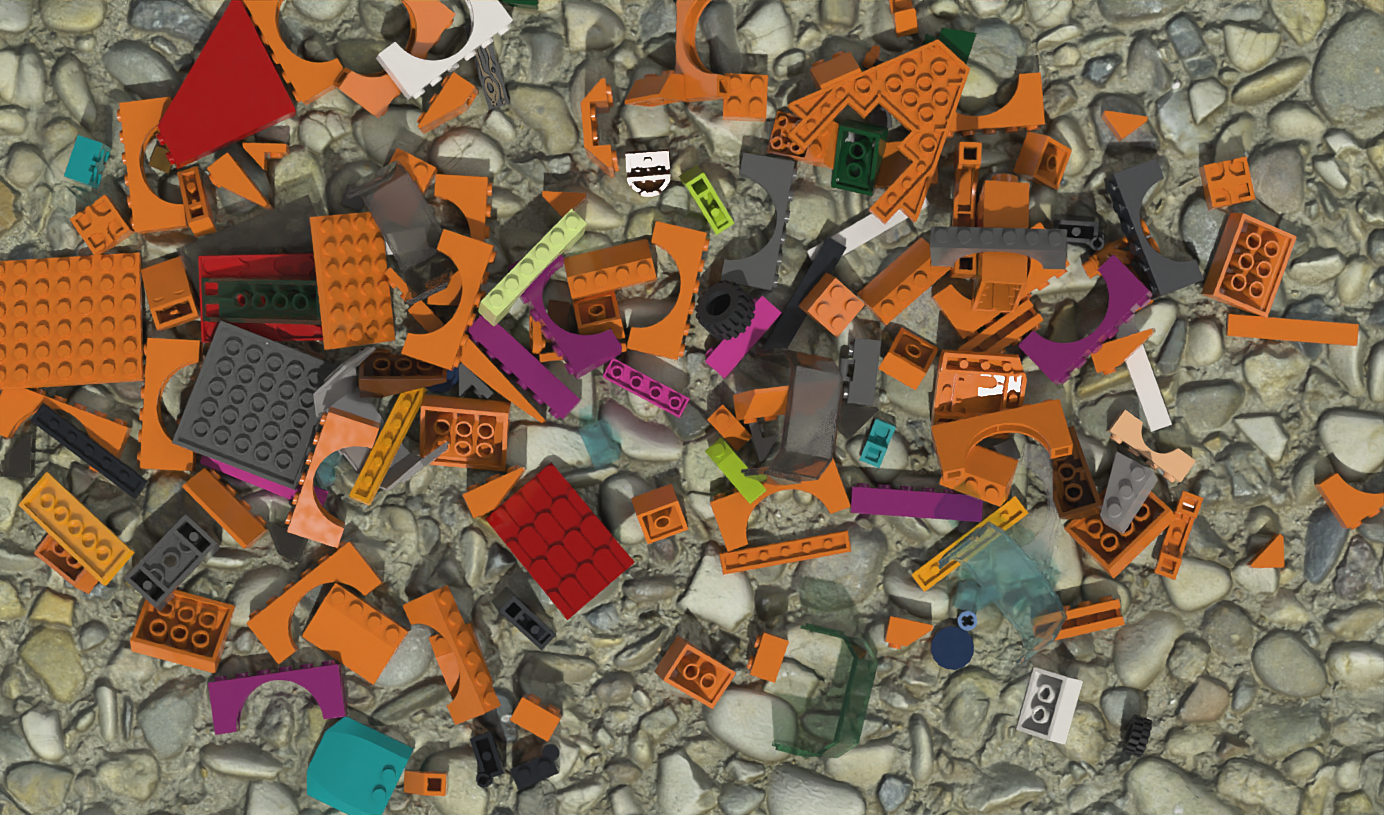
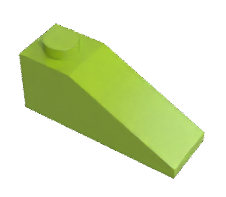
(706, 199)
(731, 467)

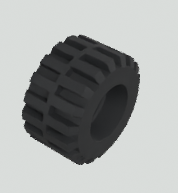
(734, 319)

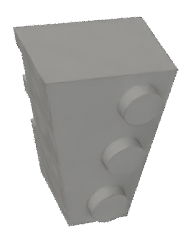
(1126, 492)

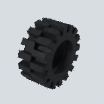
(1137, 736)

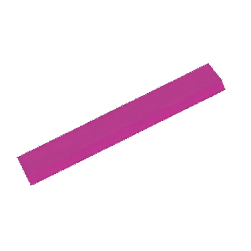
(259, 481)

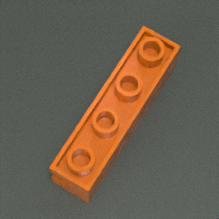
(1005, 331)
(1091, 617)

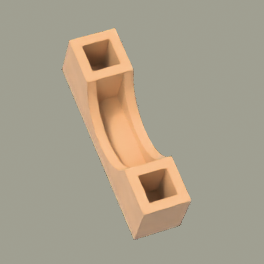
(1127, 430)

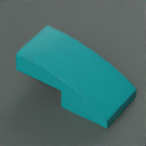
(877, 442)

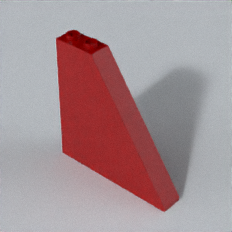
(226, 93)

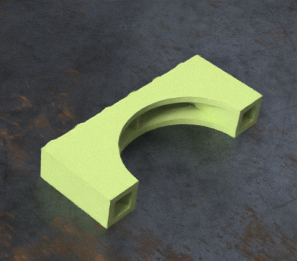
(511, 287)

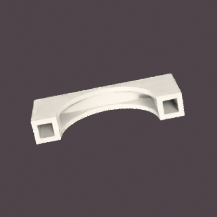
(414, 74)

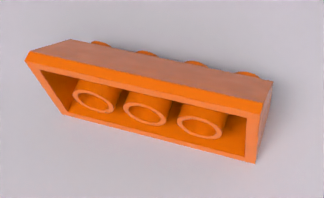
(609, 269)
(901, 282)
(226, 507)

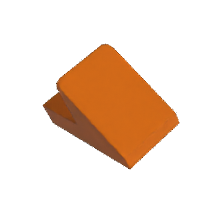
(903, 17)
(260, 152)

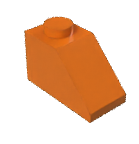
(729, 428)
(904, 631)

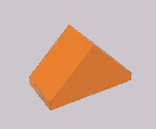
(1122, 123)
(564, 201)
(1270, 555)

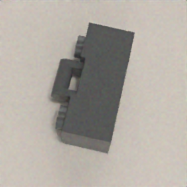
(863, 381)

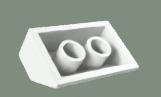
(1049, 705)

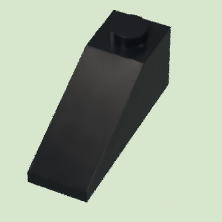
(523, 618)

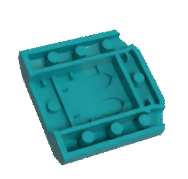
(356, 768)

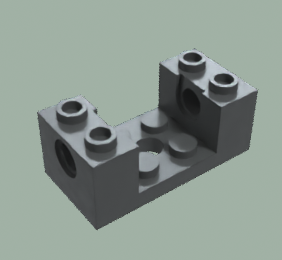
(155, 579)

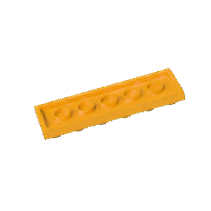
(76, 528)

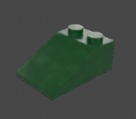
(858, 156)

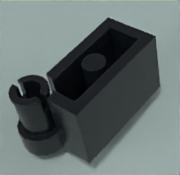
(1081, 229)
(487, 757)
(537, 768)

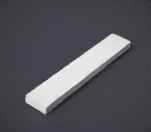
(863, 231)
(1145, 383)

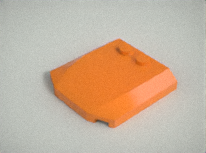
(977, 384)

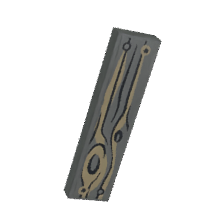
(490, 75)

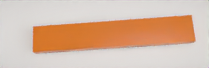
(1292, 330)
(785, 552)

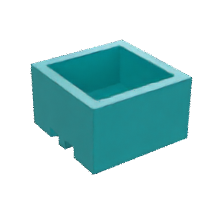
(87, 162)

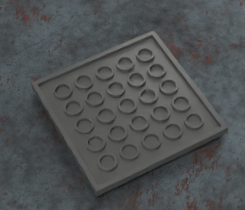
(254, 406)

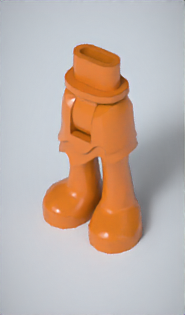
(1101, 256)

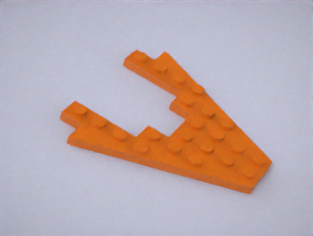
(919, 92)

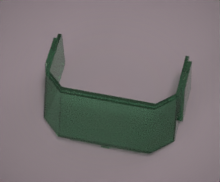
(854, 702)

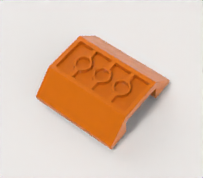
(598, 102)

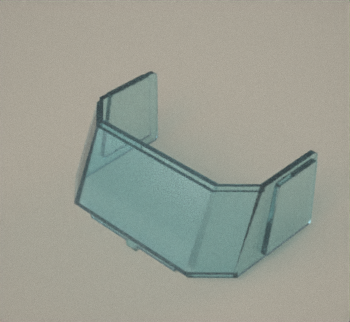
(1012, 584)

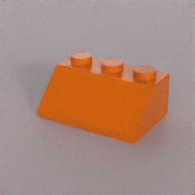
(986, 476)

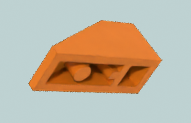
(196, 202)
(1118, 351)

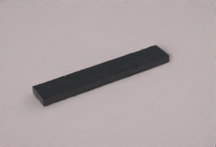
(793, 315)
(89, 450)

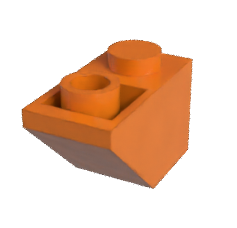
(426, 782)

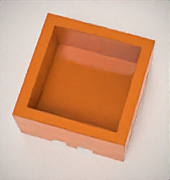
(1227, 183)
(102, 225)

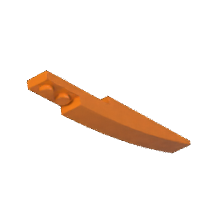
(471, 357)

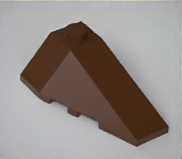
(392, 374)
(1073, 485)

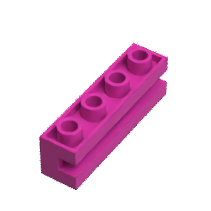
(730, 352)
(646, 388)

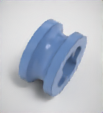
(967, 627)

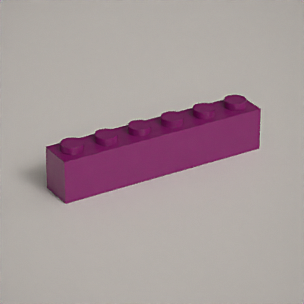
(525, 366)
(915, 503)

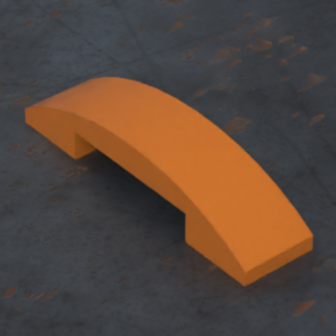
(1177, 535)

